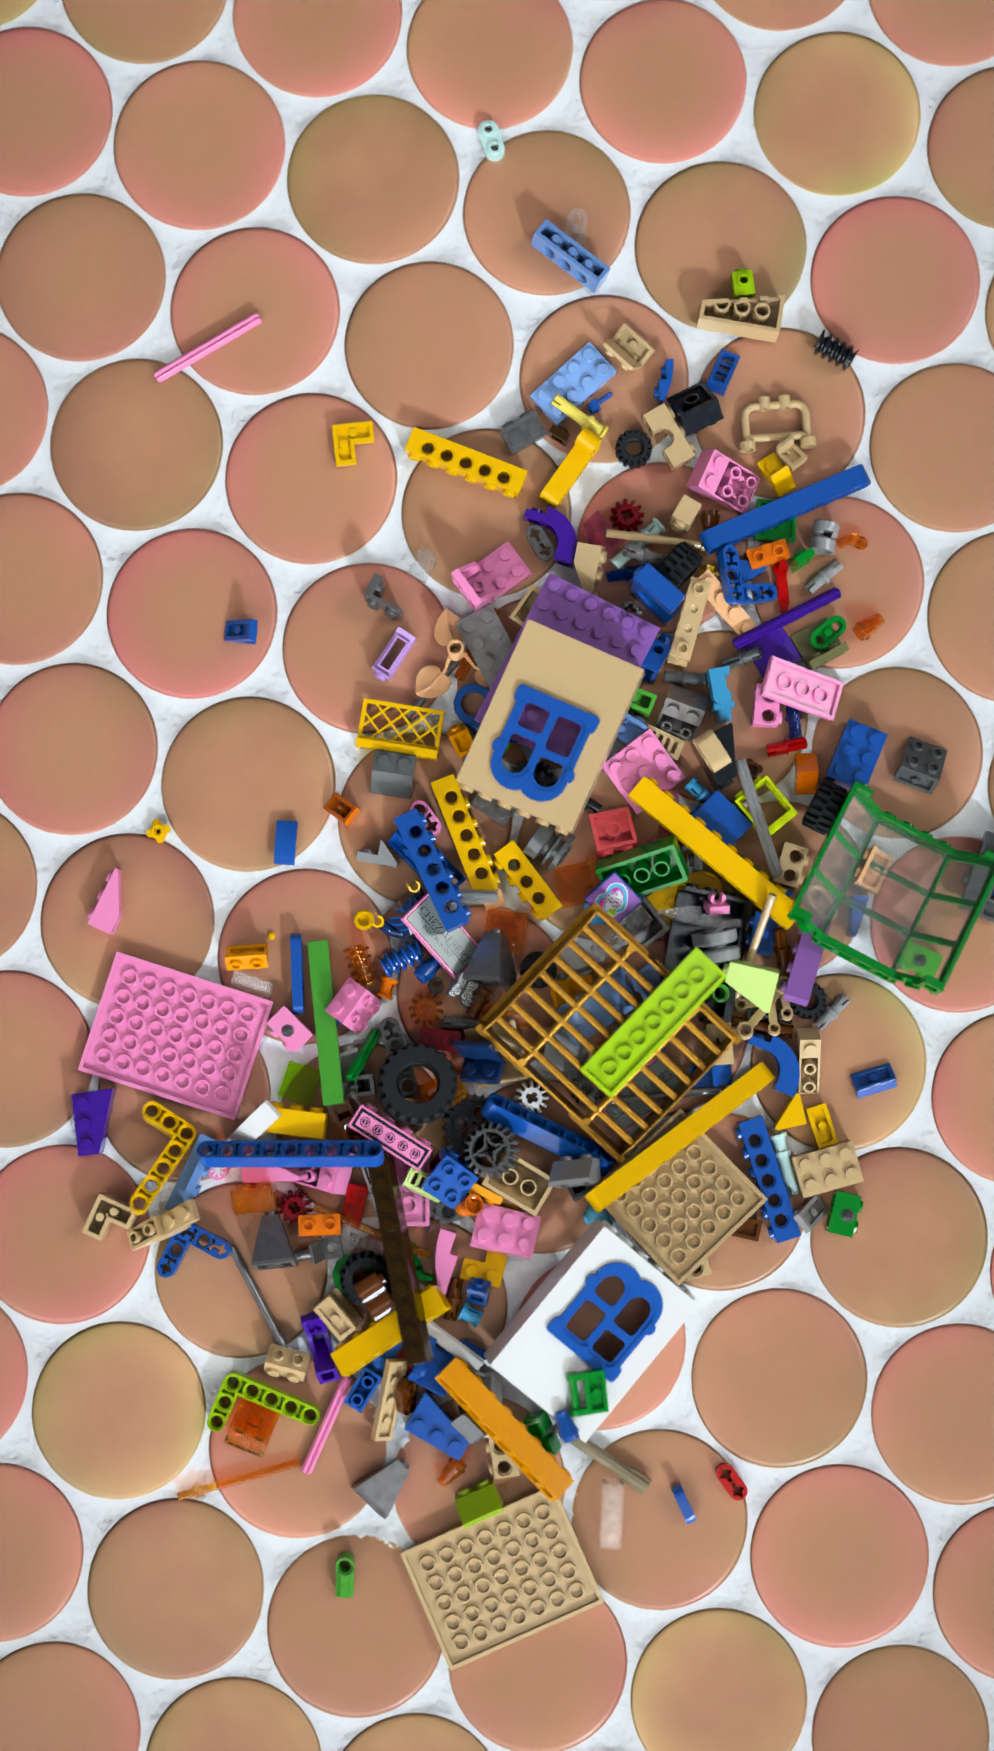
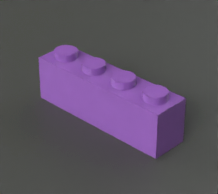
(802, 970)

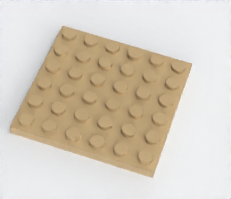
(685, 1204)

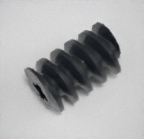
(834, 350)

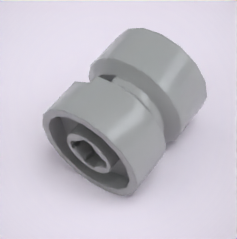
(824, 544)

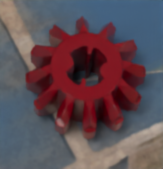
(621, 510)
(300, 1202)

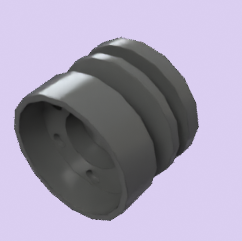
(549, 845)

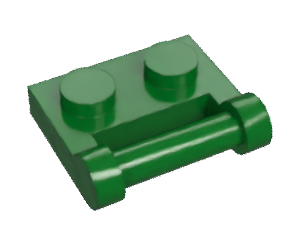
(594, 1390)

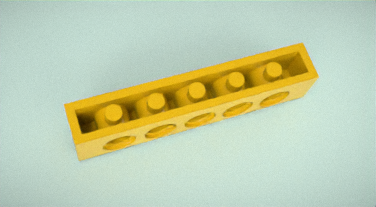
(478, 460)
(441, 788)

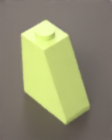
(752, 981)

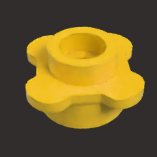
(164, 830)

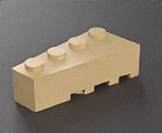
(743, 317)

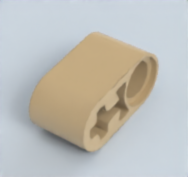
(712, 751)

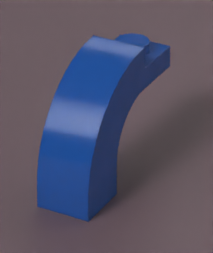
(788, 1067)

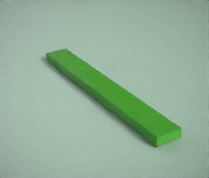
(325, 1023)

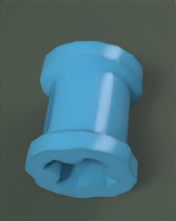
(696, 789)
(470, 1314)

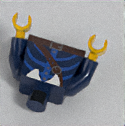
(391, 921)

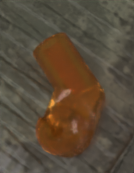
(854, 540)

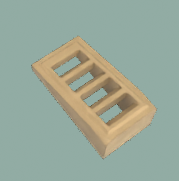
(658, 732)

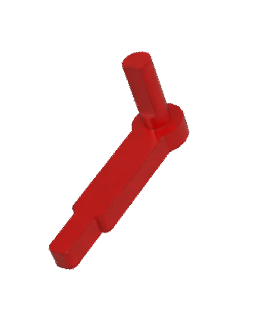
(780, 570)

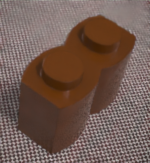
(375, 1295)

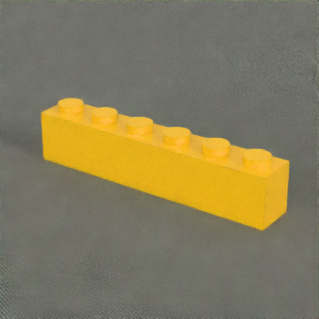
(384, 1334)

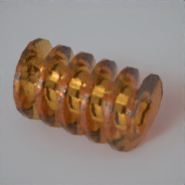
(361, 965)

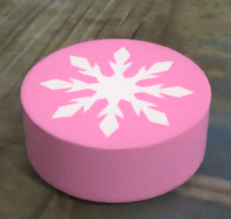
(218, 1173)

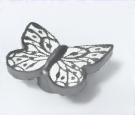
(462, 989)

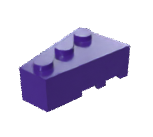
(92, 1119)

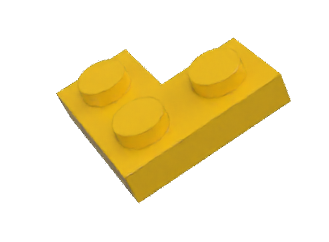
(347, 436)
(490, 1270)

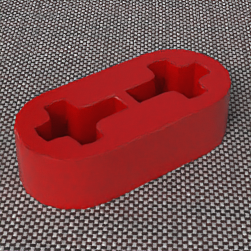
(735, 1478)

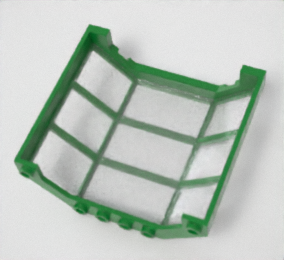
(910, 907)

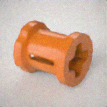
(386, 988)

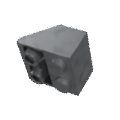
(682, 712)

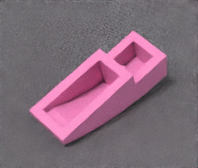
(444, 1258)

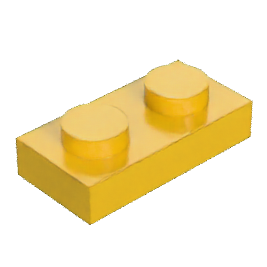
(821, 1125)

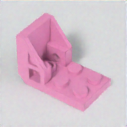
(491, 577)

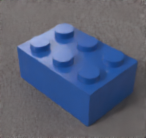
(855, 754)

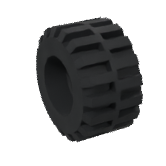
(680, 564)
(824, 806)
(352, 1264)

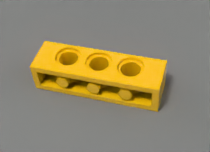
(513, 852)

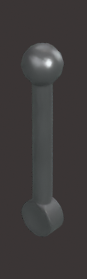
(562, 976)

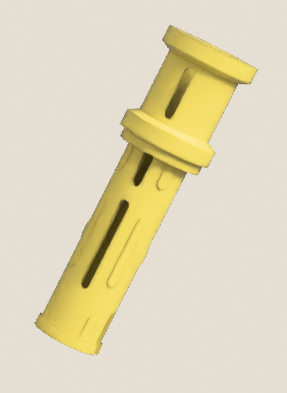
(579, 416)

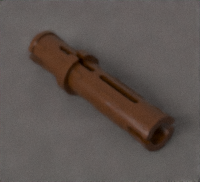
(762, 1027)

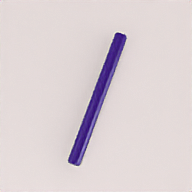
(786, 618)

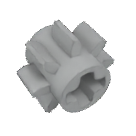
(632, 605)

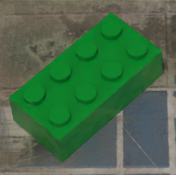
(648, 866)

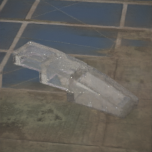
(693, 916)

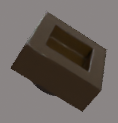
(559, 434)

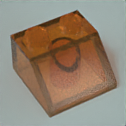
(251, 1427)

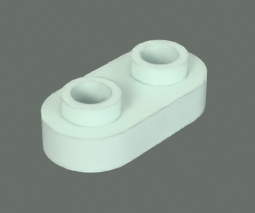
(491, 139)

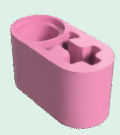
(433, 819)

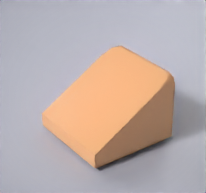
(501, 902)

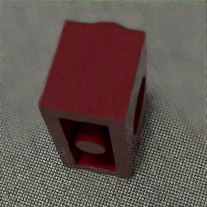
(439, 1038)

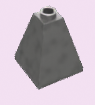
(492, 962)
(272, 1245)
(383, 1486)

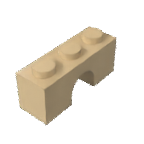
(662, 421)

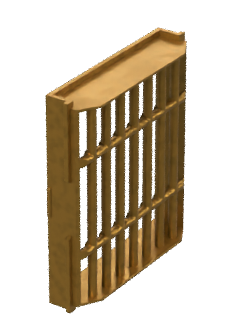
(537, 970)

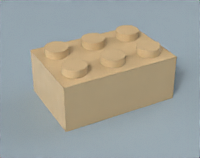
(826, 1168)

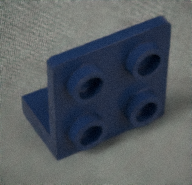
(481, 1062)

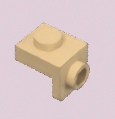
(790, 454)

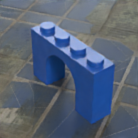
(655, 593)

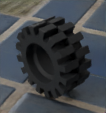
(633, 436)
(529, 960)
(816, 1010)

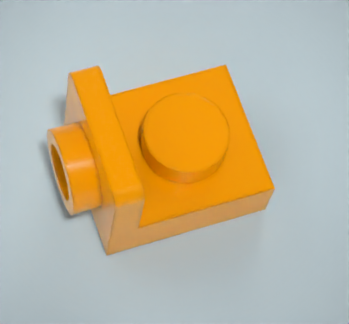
(460, 738)

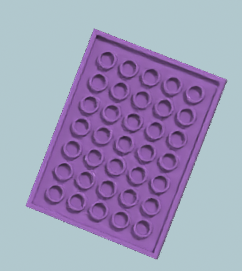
(585, 619)

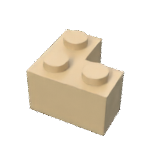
(106, 1211)

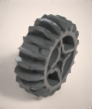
(488, 1141)

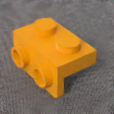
(247, 957)

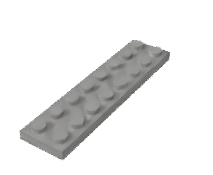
(488, 646)

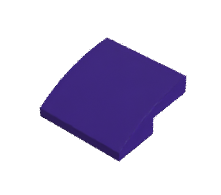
(775, 644)

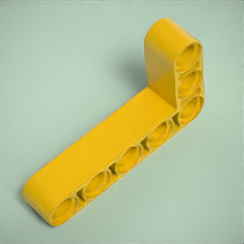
(165, 1157)

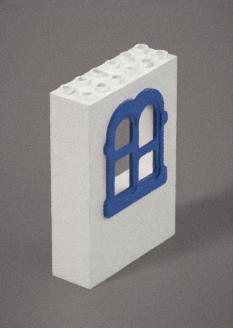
(540, 1350)

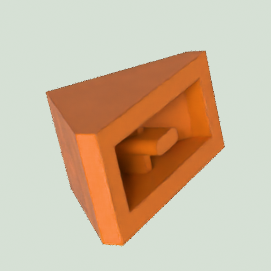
(806, 773)
(342, 809)

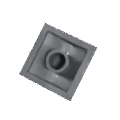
(655, 928)

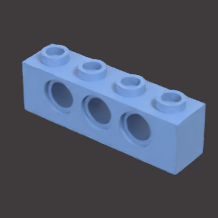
(570, 256)

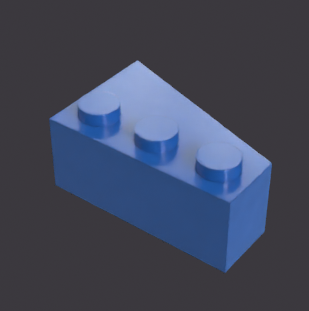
(434, 1426)

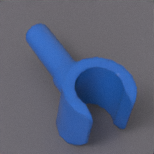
(594, 406)

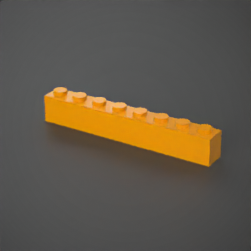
(504, 1429)

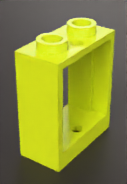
(758, 782)

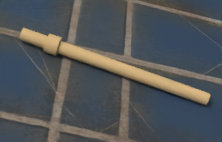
(652, 538)
(759, 932)

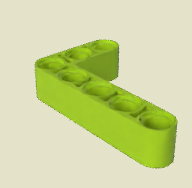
(260, 1398)

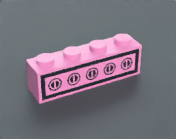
(392, 1137)

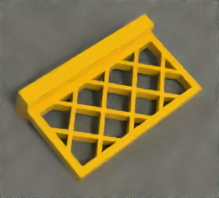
(394, 746)

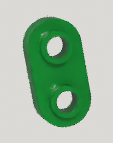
(827, 633)

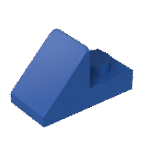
(241, 631)
(716, 1076)

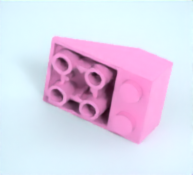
(723, 481)
(327, 1179)

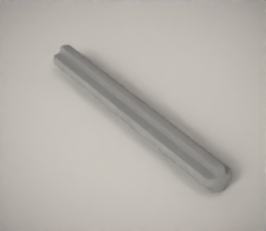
(758, 818)

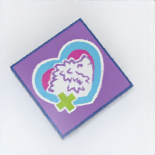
(614, 896)

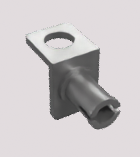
(318, 1250)

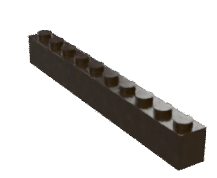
(400, 1262)

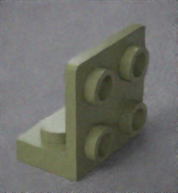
(817, 658)

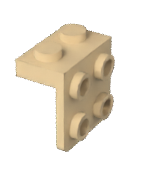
(629, 348)

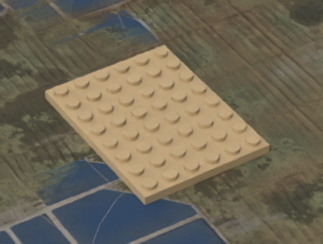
(501, 1578)

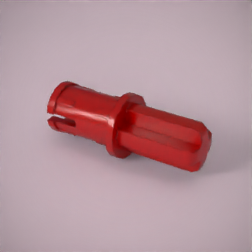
(786, 746)

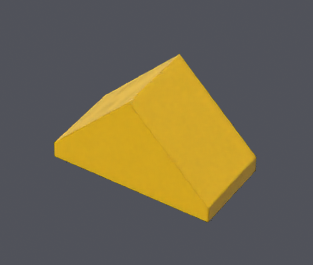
(791, 1115)

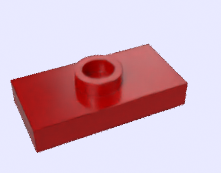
(355, 1201)

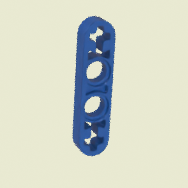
(297, 973)

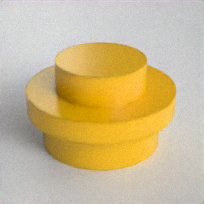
(362, 919)

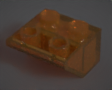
(254, 1198)

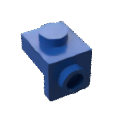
(478, 1291)

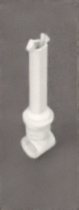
(456, 1348)

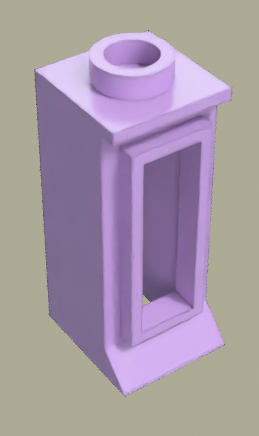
(381, 672)

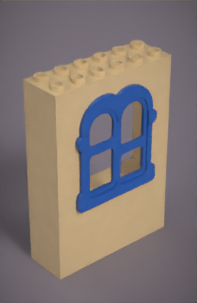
(571, 684)

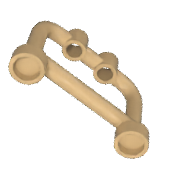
(764, 404)

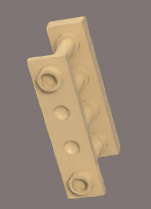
(689, 622)

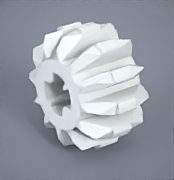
(530, 1090)

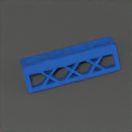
(398, 845)

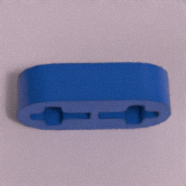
(683, 1503)

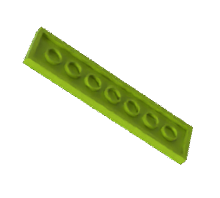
(653, 1022)

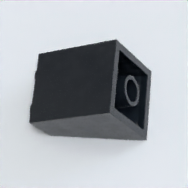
(724, 776)

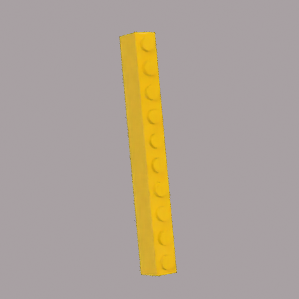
(711, 849)

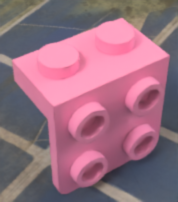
(354, 1006)

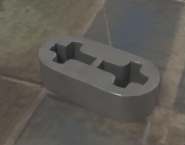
(544, 540)

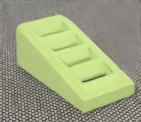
(407, 1183)

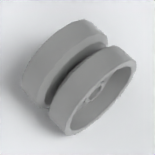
(715, 943)

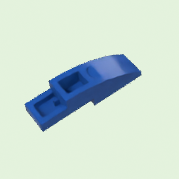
(369, 1380)

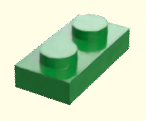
(801, 559)

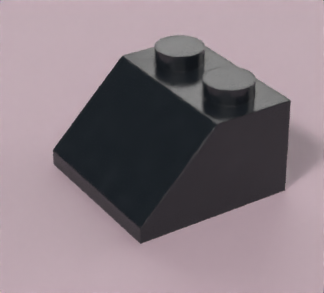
(695, 408)

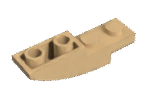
(163, 1226)

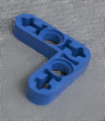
(740, 589)
(185, 1241)

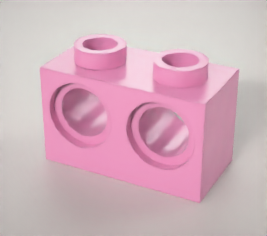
(761, 705)

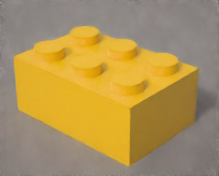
(300, 1121)

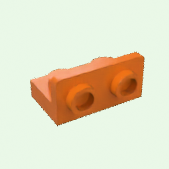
(767, 554)
(319, 1224)

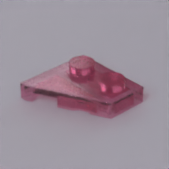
(595, 531)

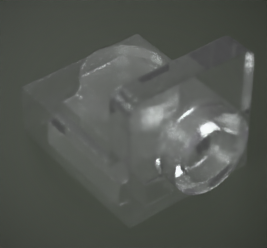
(423, 565)

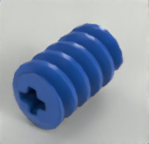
(401, 958)

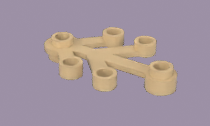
(759, 1014)

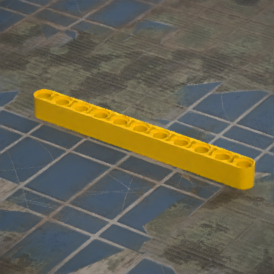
(679, 1137)

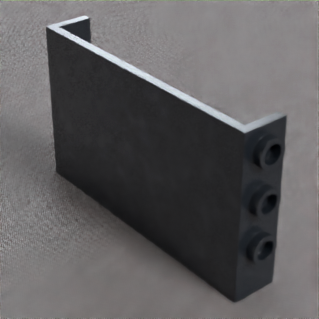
(680, 942)

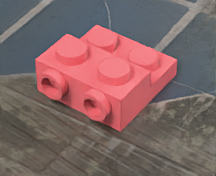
(613, 831)

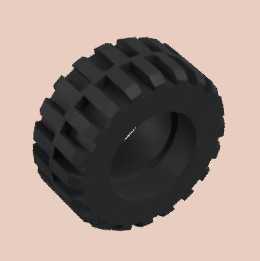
(417, 1056)

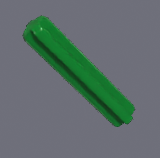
(363, 1054)

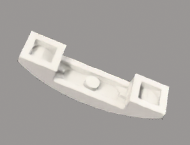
(256, 1123)

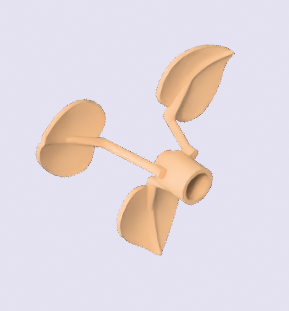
(430, 679)

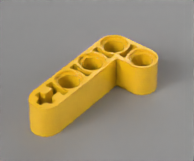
(571, 468)

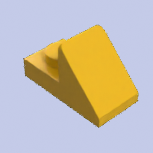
(776, 474)

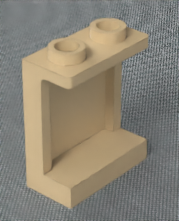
(338, 1314)

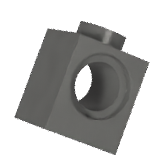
(439, 1216)

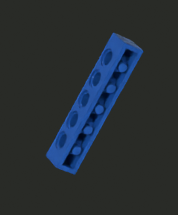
(405, 825)
(789, 1228)

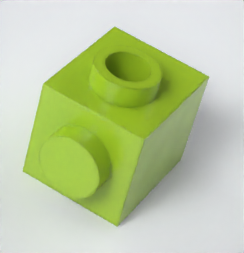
(742, 284)

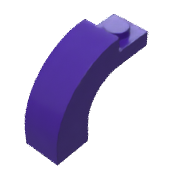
(561, 529)
(321, 1347)

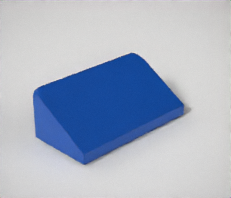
(873, 1080)

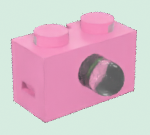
(289, 1029)

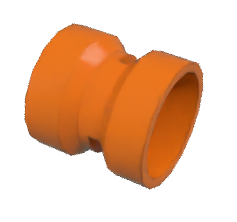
(469, 1205)

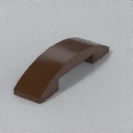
(343, 1115)

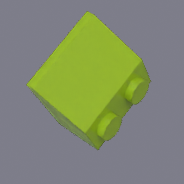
(478, 1502)

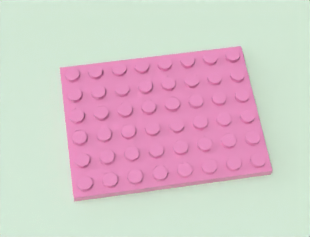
(176, 1035)

